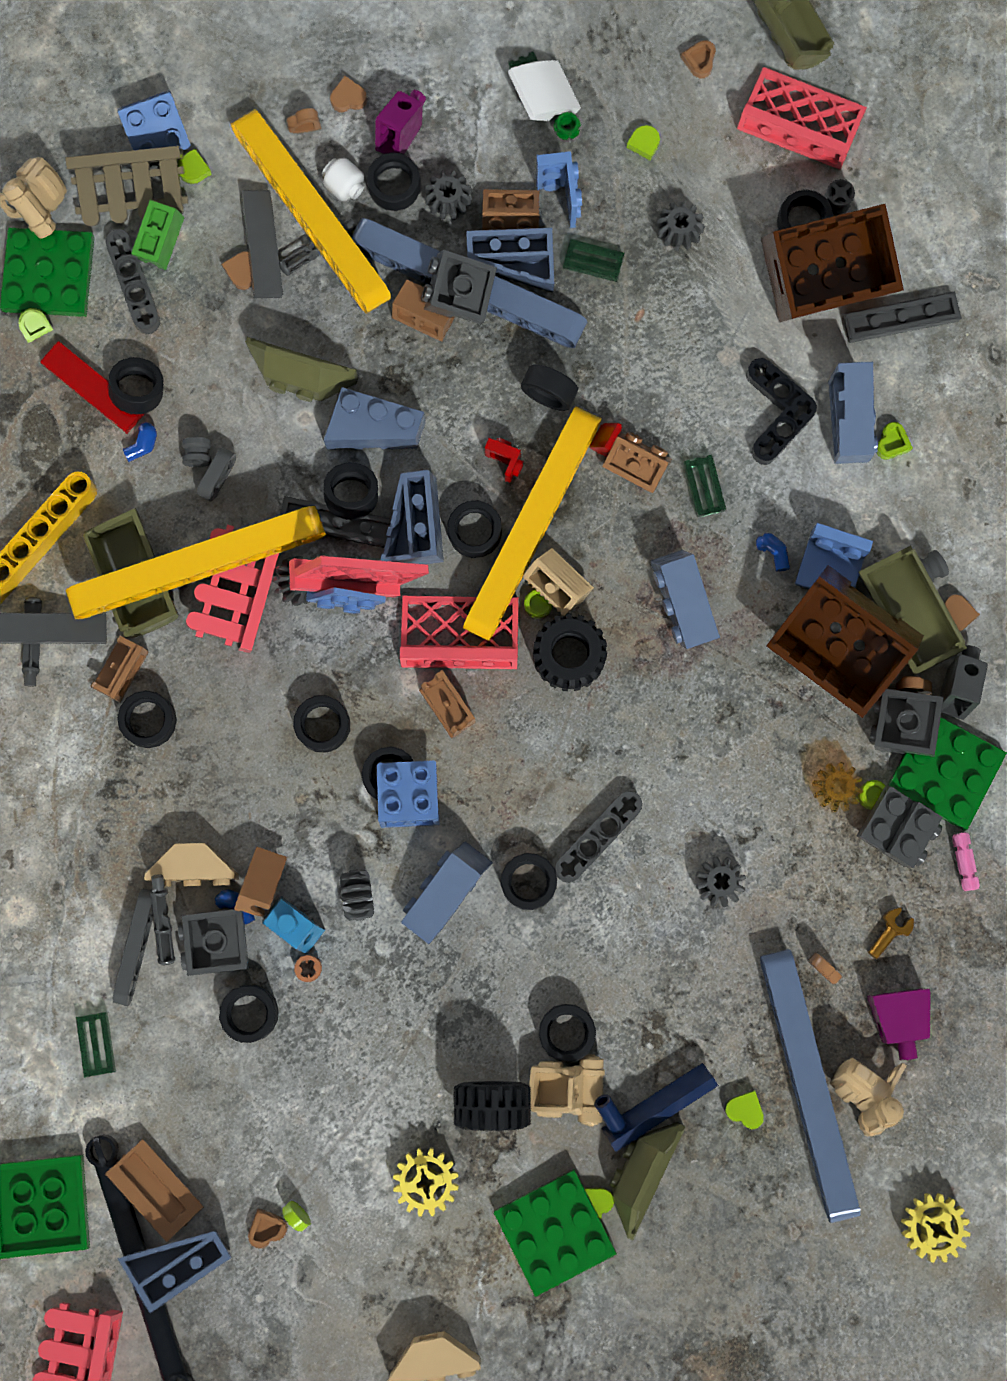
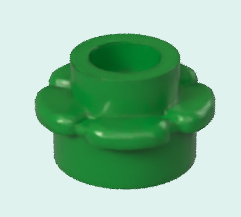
(567, 119)

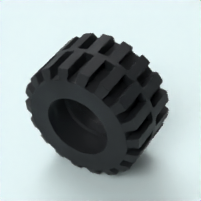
(569, 628)
(492, 1105)

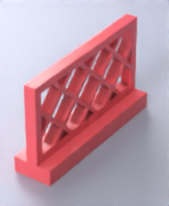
(794, 134)
(353, 574)
(451, 655)

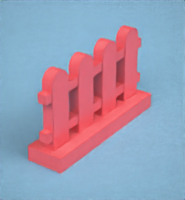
(233, 601)
(97, 1358)

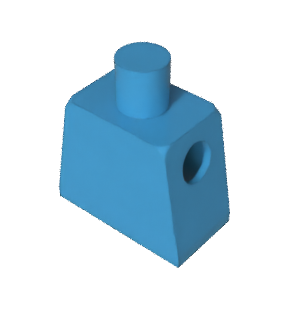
(293, 925)

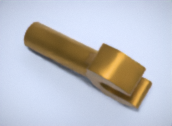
(890, 932)

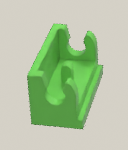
(158, 234)

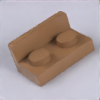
(510, 209)
(637, 461)

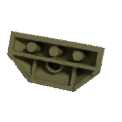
(299, 373)
(642, 1173)

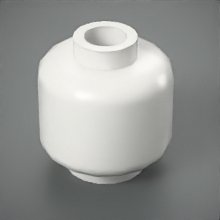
(343, 179)

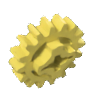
(411, 1185)
(930, 1238)

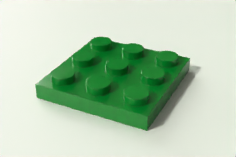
(47, 272)
(953, 779)
(43, 1207)
(555, 1232)

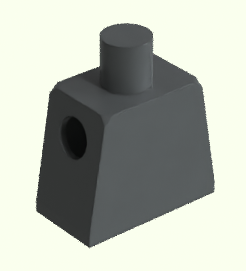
(963, 683)

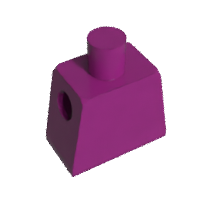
(399, 122)
(902, 1019)

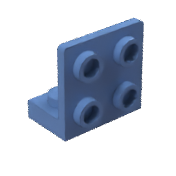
(154, 123)
(559, 171)
(833, 548)
(349, 600)
(407, 794)

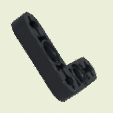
(788, 405)

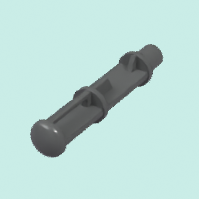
(310, 252)
(31, 652)
(162, 921)

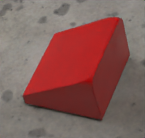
(605, 438)

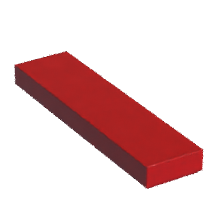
(87, 384)

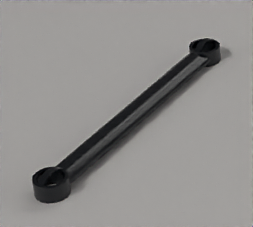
(132, 1242)

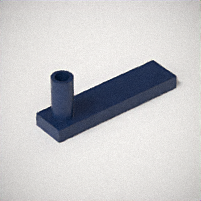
(655, 1109)

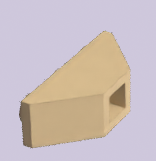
(192, 865)
(434, 1358)

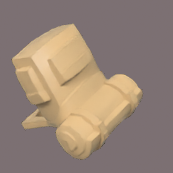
(34, 195)
(568, 1089)
(870, 1094)

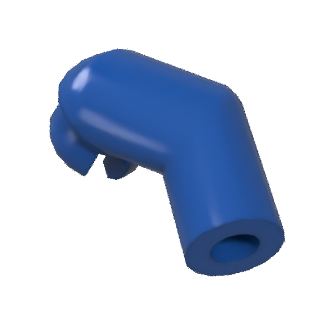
(144, 443)
(775, 547)
(228, 899)

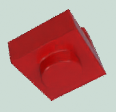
(504, 452)

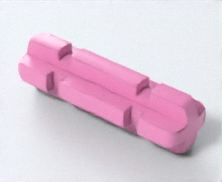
(965, 861)

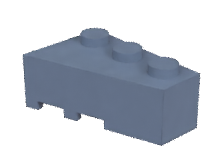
(516, 253)
(853, 412)
(372, 422)
(415, 522)
(685, 599)
(444, 891)
(171, 1268)

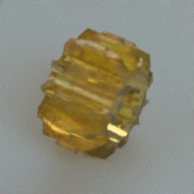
(848, 787)

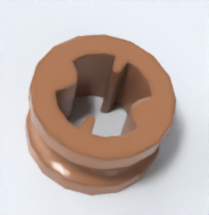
(317, 967)

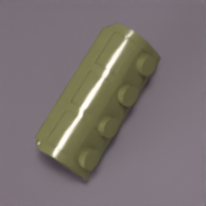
(796, 31)
(120, 545)
(907, 592)

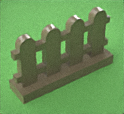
(114, 182)

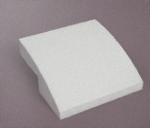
(544, 89)

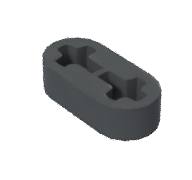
(216, 474)

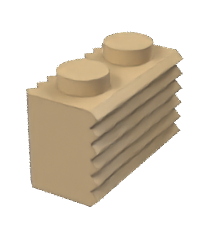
(557, 582)

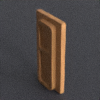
(154, 1190)

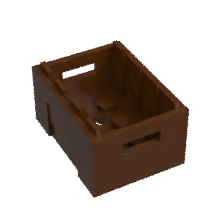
(858, 237)
(830, 657)

